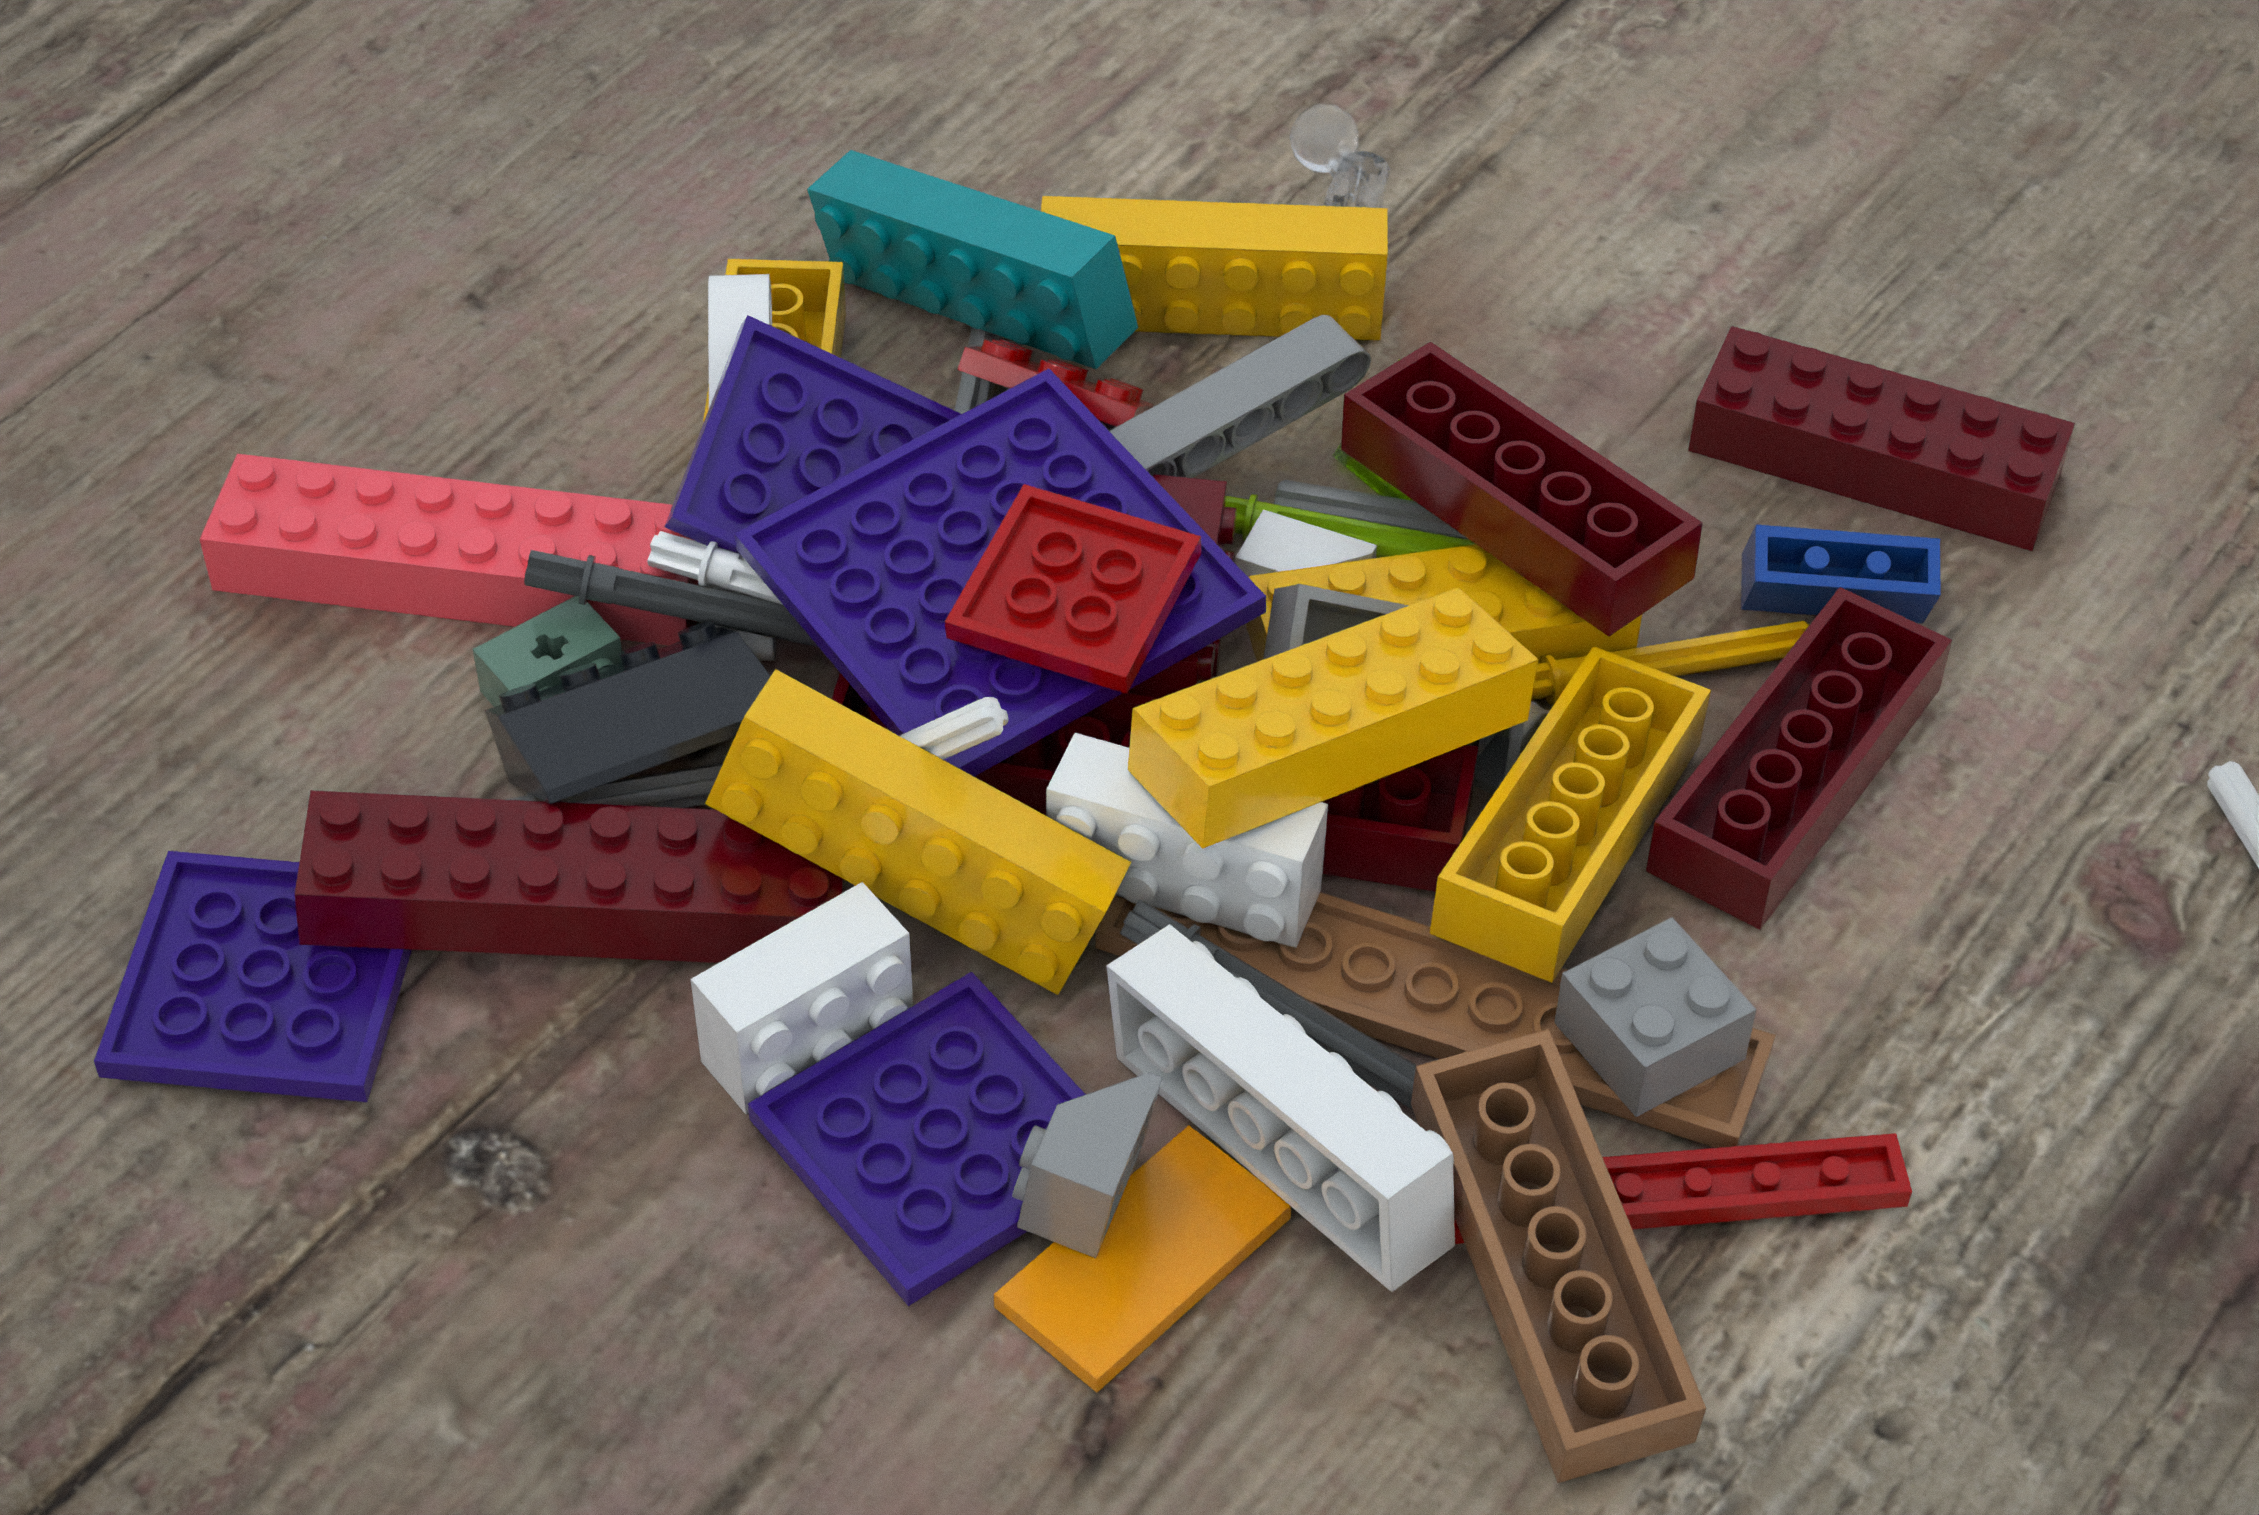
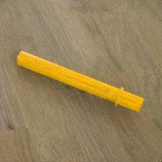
(1682, 656)

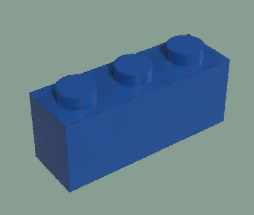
(1805, 567)

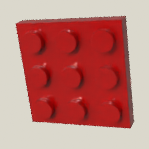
(1011, 364)
(1074, 588)

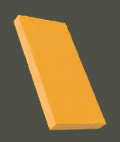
(1170, 1242)

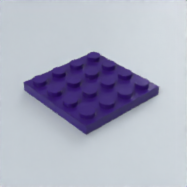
(786, 427)
(233, 997)
(920, 1133)

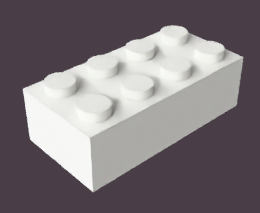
(1248, 883)

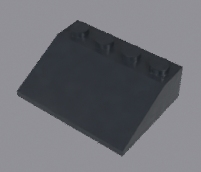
(626, 714)

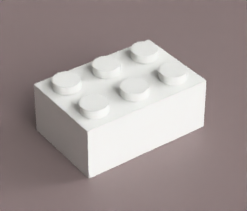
(802, 993)

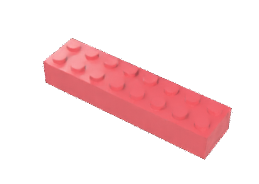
(421, 543)

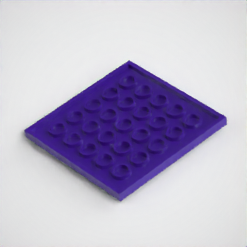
(893, 544)

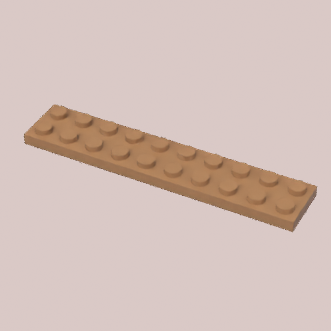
(1449, 1000)

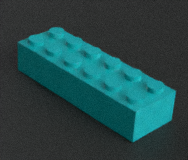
(975, 258)

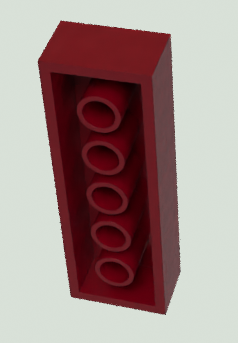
(1881, 437)
(1521, 488)
(1797, 757)

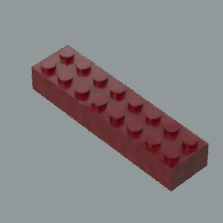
(544, 878)

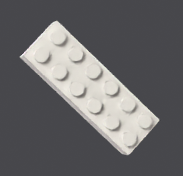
(1284, 1106)

